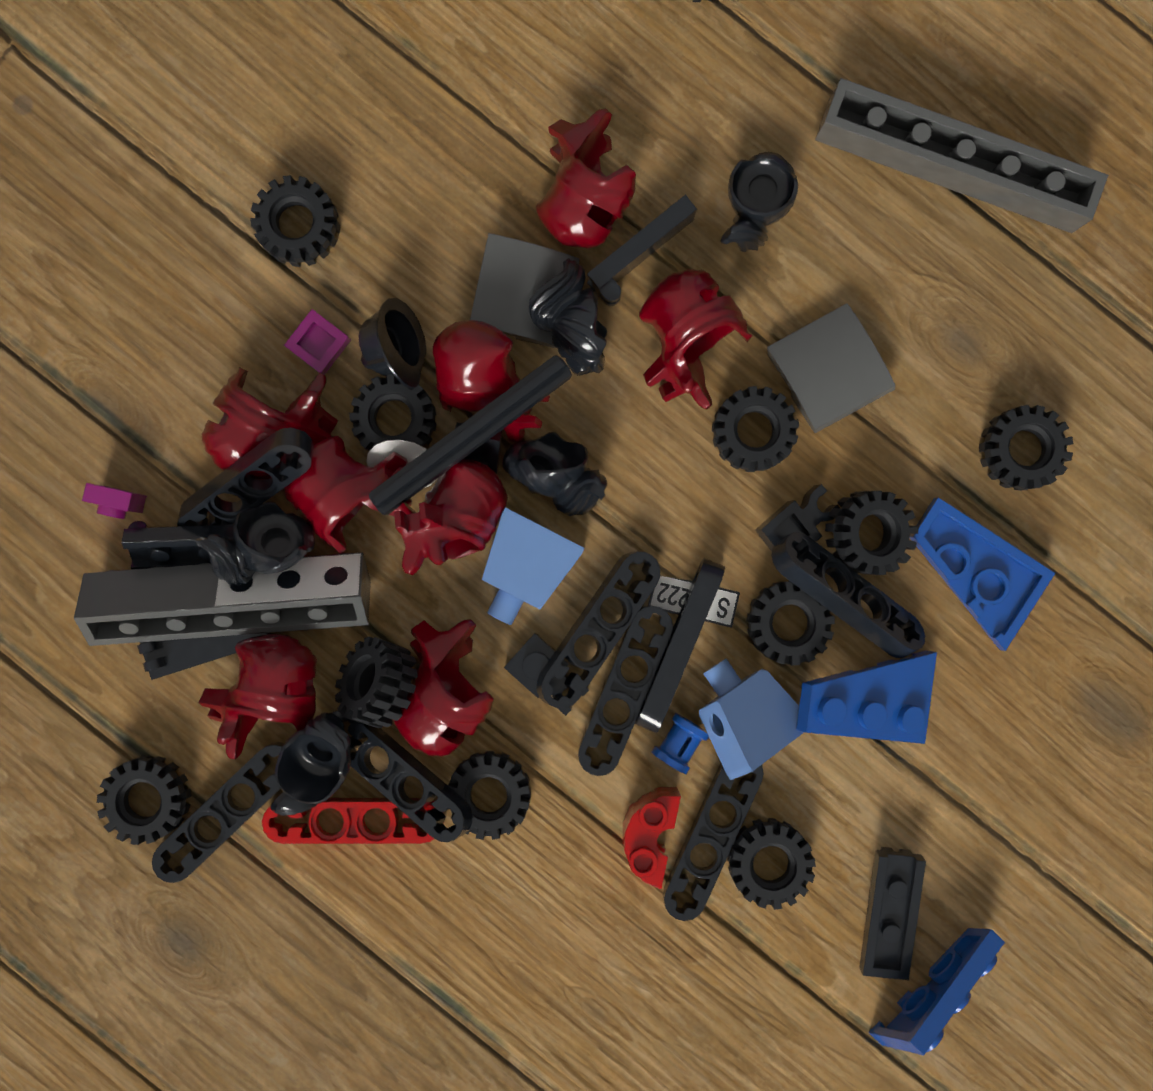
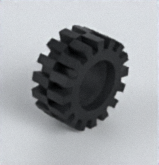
(279, 199)
(387, 390)
(781, 420)
(1052, 442)
(895, 532)
(780, 650)
(376, 682)
(516, 785)
(117, 806)
(790, 883)

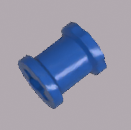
(680, 743)

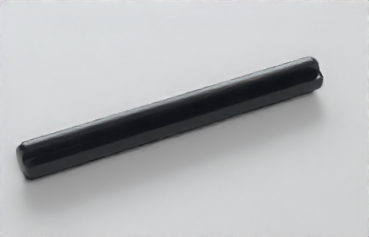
(470, 435)

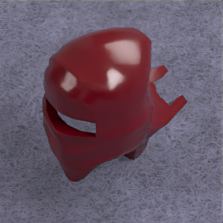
(582, 198)
(688, 323)
(476, 369)
(250, 421)
(338, 488)
(454, 516)
(270, 686)
(443, 699)

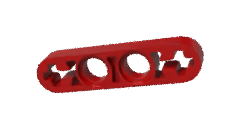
(354, 827)

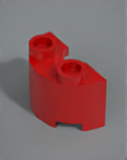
(641, 829)

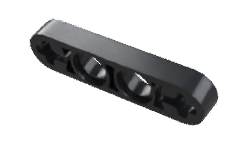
(251, 491)
(805, 565)
(604, 633)
(681, 644)
(631, 692)
(392, 782)
(222, 808)
(718, 836)

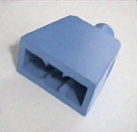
(526, 564)
(748, 718)

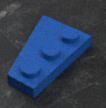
(982, 570)
(872, 702)
(931, 1006)

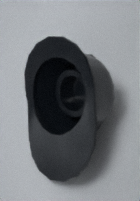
(394, 342)

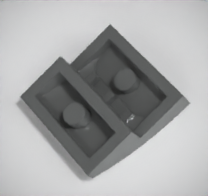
(507, 281)
(831, 368)

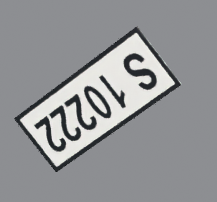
(671, 593)

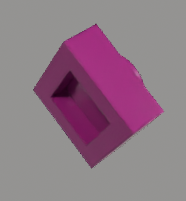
(317, 342)
(113, 501)

